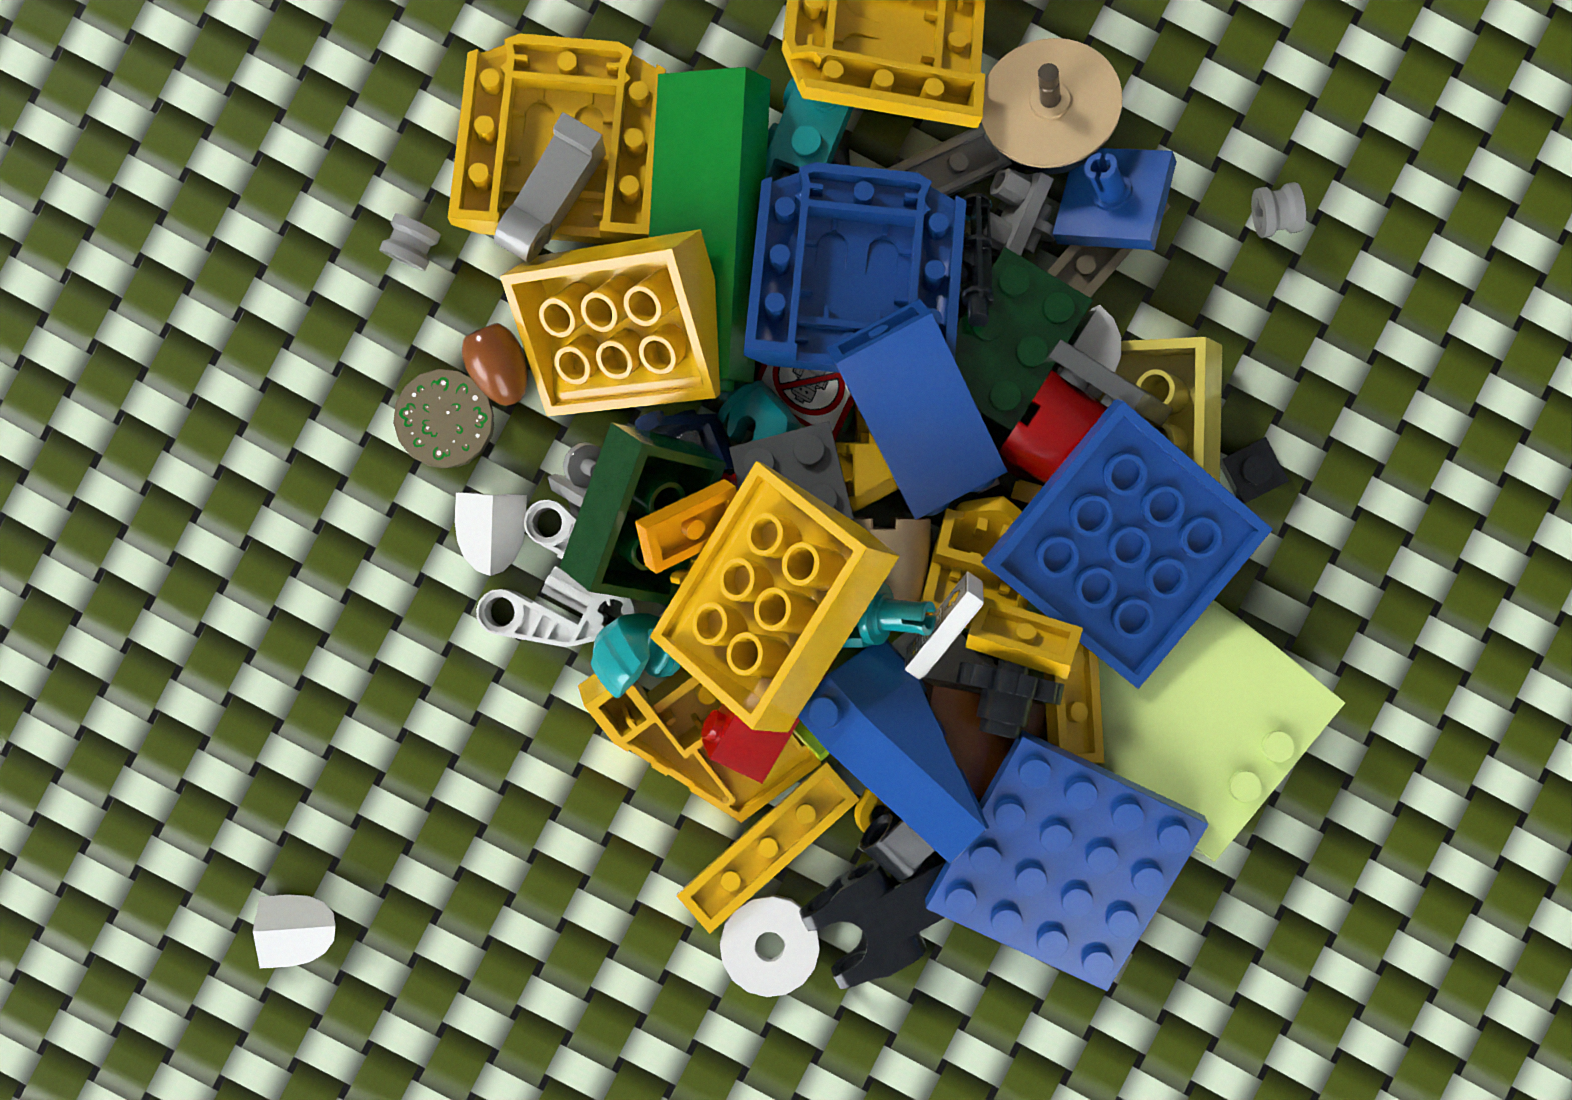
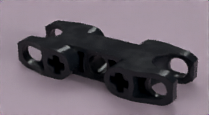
(886, 912)

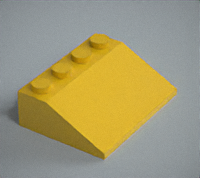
(619, 323)
(772, 599)

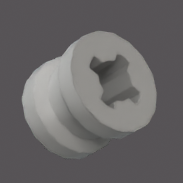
(1278, 210)
(410, 242)

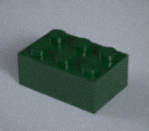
(1011, 353)
(632, 479)

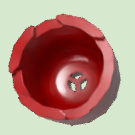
(1054, 430)

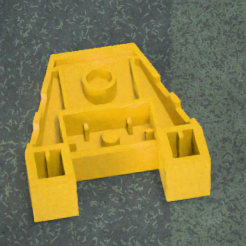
(667, 730)

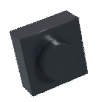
(1253, 470)

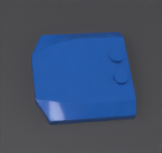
(845, 252)

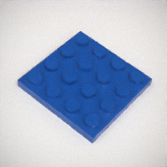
(1127, 543)
(1067, 861)

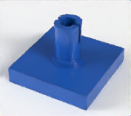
(1116, 199)

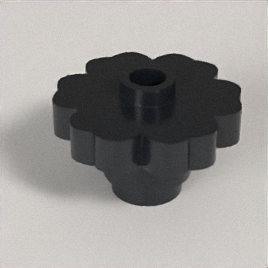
(1007, 695)

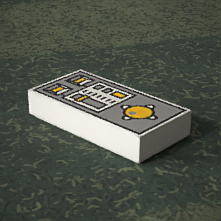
(950, 620)

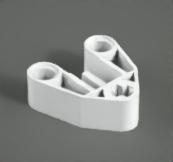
(539, 621)

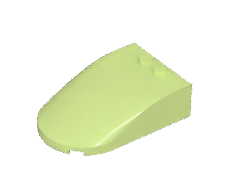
(1213, 722)

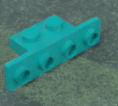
(805, 133)

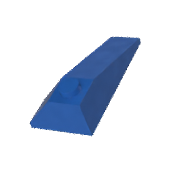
(887, 736)

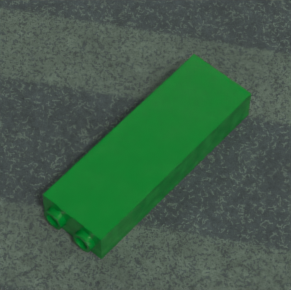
(710, 179)

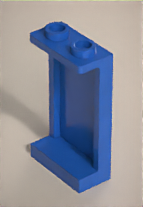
(918, 409)

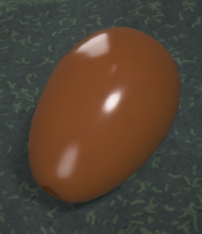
(496, 363)

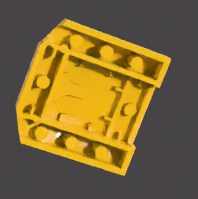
(890, 56)
(509, 120)

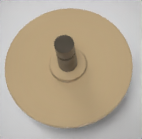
(1051, 104)

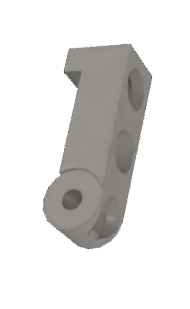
(551, 188)

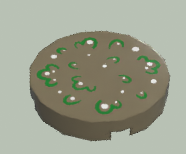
(443, 419)

